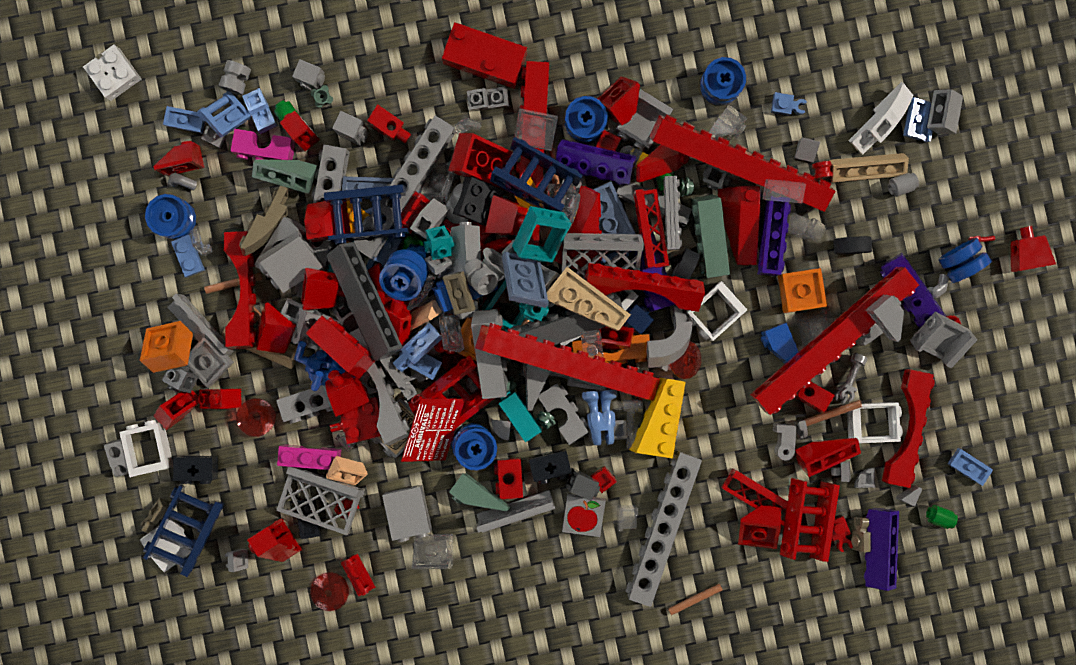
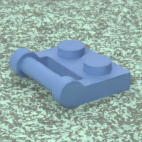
(227, 119)

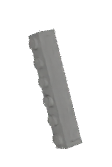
(672, 218)

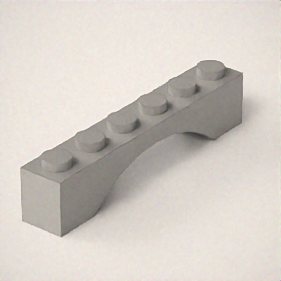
(390, 422)

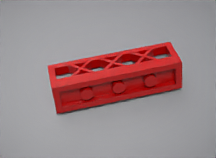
(644, 228)
(755, 486)

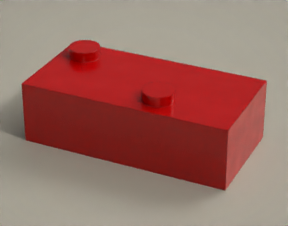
(484, 55)

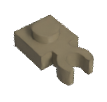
(155, 514)
(860, 536)

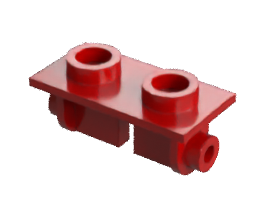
(412, 209)
(358, 575)

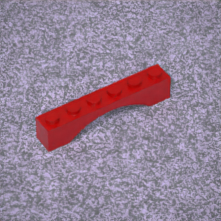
(684, 293)
(240, 330)
(901, 466)

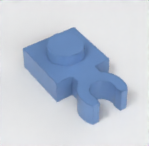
(784, 104)

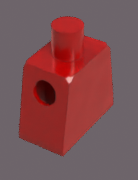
(381, 119)
(505, 217)
(1030, 251)
(320, 289)
(400, 320)
(345, 392)
(819, 397)

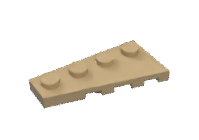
(582, 298)

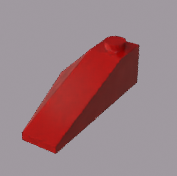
(741, 221)
(585, 222)

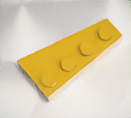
(661, 421)

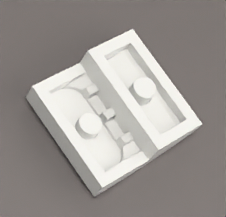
(167, 545)

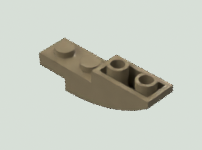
(263, 227)

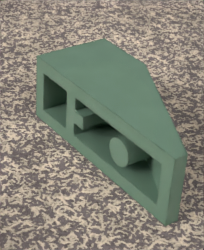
(286, 173)
(473, 493)

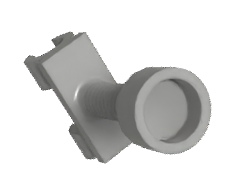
(858, 361)

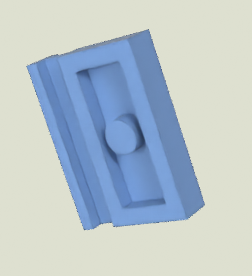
(917, 120)

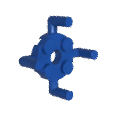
(315, 364)

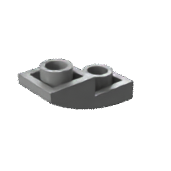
(487, 99)

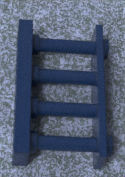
(519, 186)
(355, 197)
(194, 545)

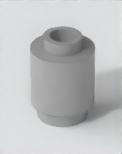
(903, 184)

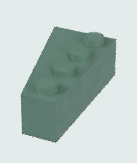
(710, 235)

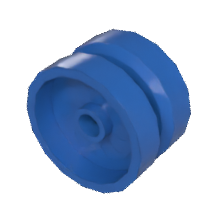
(728, 71)
(588, 108)
(170, 216)
(965, 260)
(403, 275)
(477, 457)

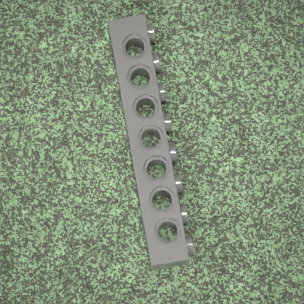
(328, 155)
(414, 182)
(288, 404)
(646, 594)

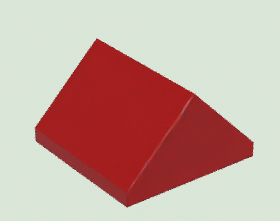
(273, 331)

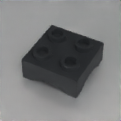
(476, 200)

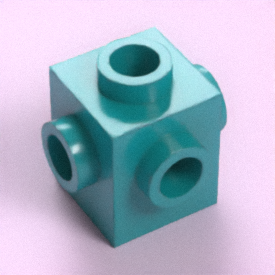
(438, 242)
(531, 315)

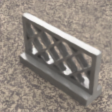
(585, 241)
(320, 482)
(520, 510)

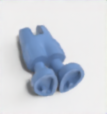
(601, 421)

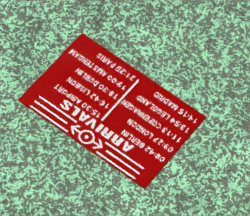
(432, 429)

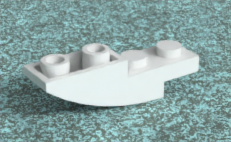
(884, 120)

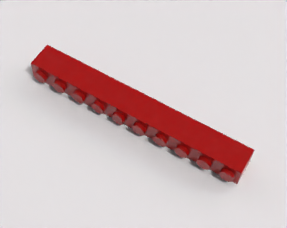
(535, 99)
(736, 159)
(830, 343)
(563, 361)

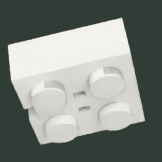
(112, 73)

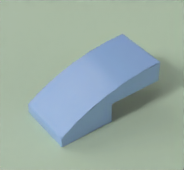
(259, 110)

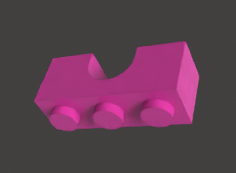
(245, 145)
(306, 457)

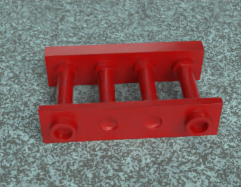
(472, 403)
(824, 520)

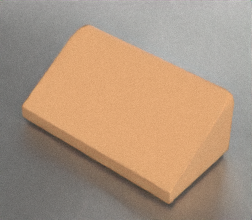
(424, 314)
(346, 471)

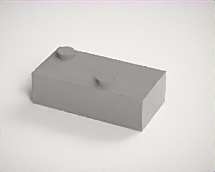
(491, 367)

